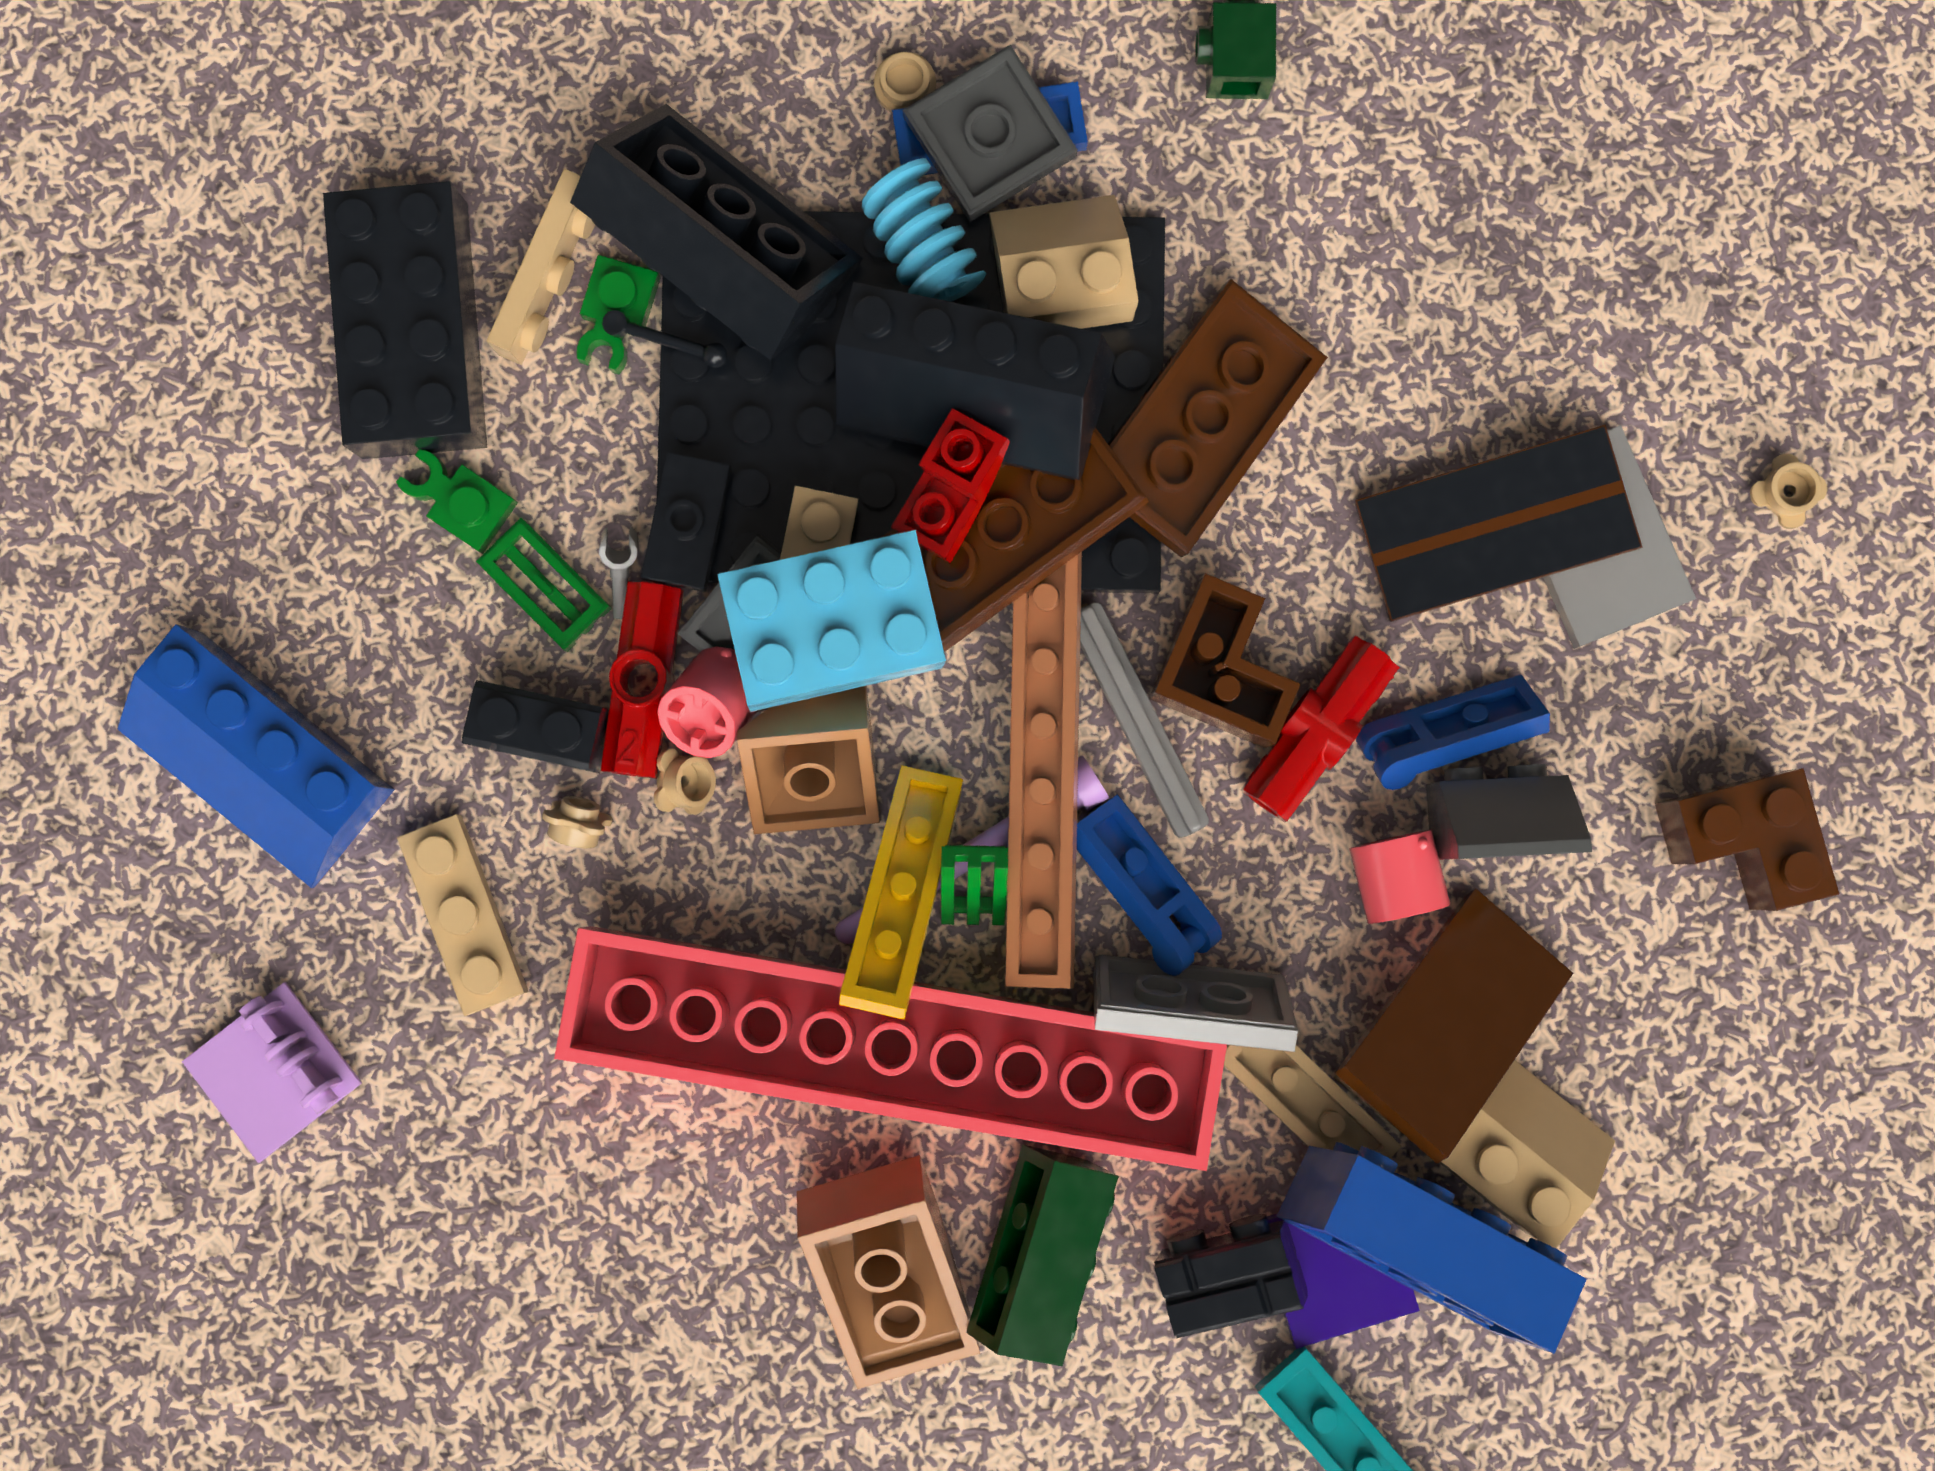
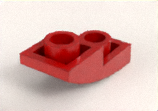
(954, 484)

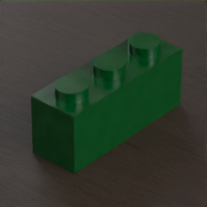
(1042, 1256)

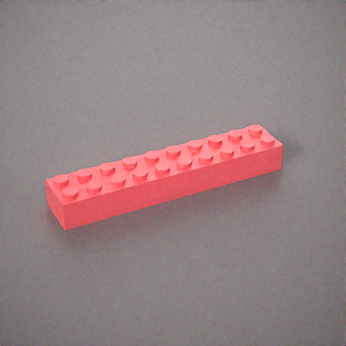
(950, 1063)

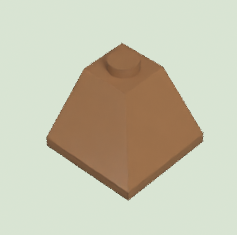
(811, 764)

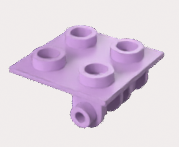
(271, 1071)

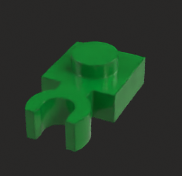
(620, 288)
(463, 504)

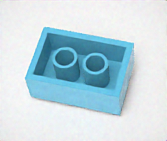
(832, 620)

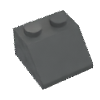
(1505, 815)

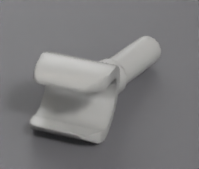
(619, 568)

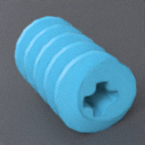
(916, 234)

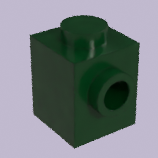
(1238, 49)

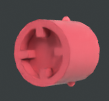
(706, 704)
(1400, 877)

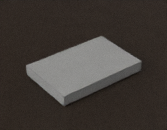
(1626, 587)
(1195, 1005)

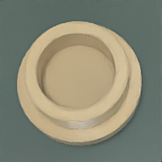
(903, 80)

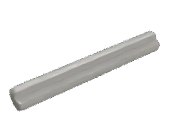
(1140, 722)

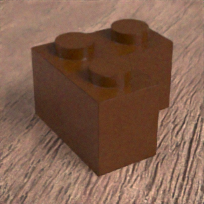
(1206, 671)
(1766, 826)

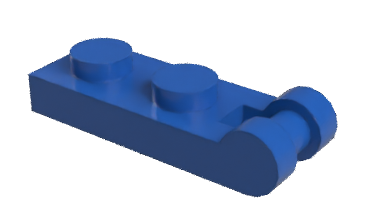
(1452, 730)
(1146, 886)

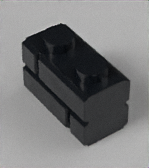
(536, 726)
(1230, 1276)

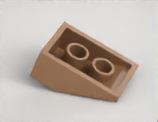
(885, 1271)

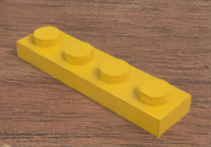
(901, 893)

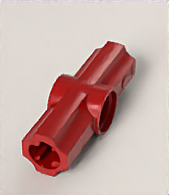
(646, 637)
(1320, 728)

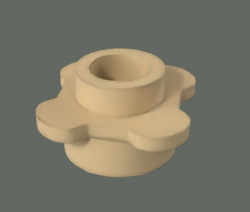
(1807, 488)
(696, 786)
(576, 822)

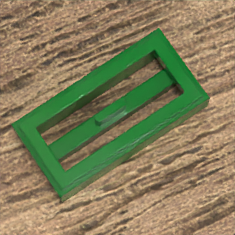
(581, 622)
(973, 903)

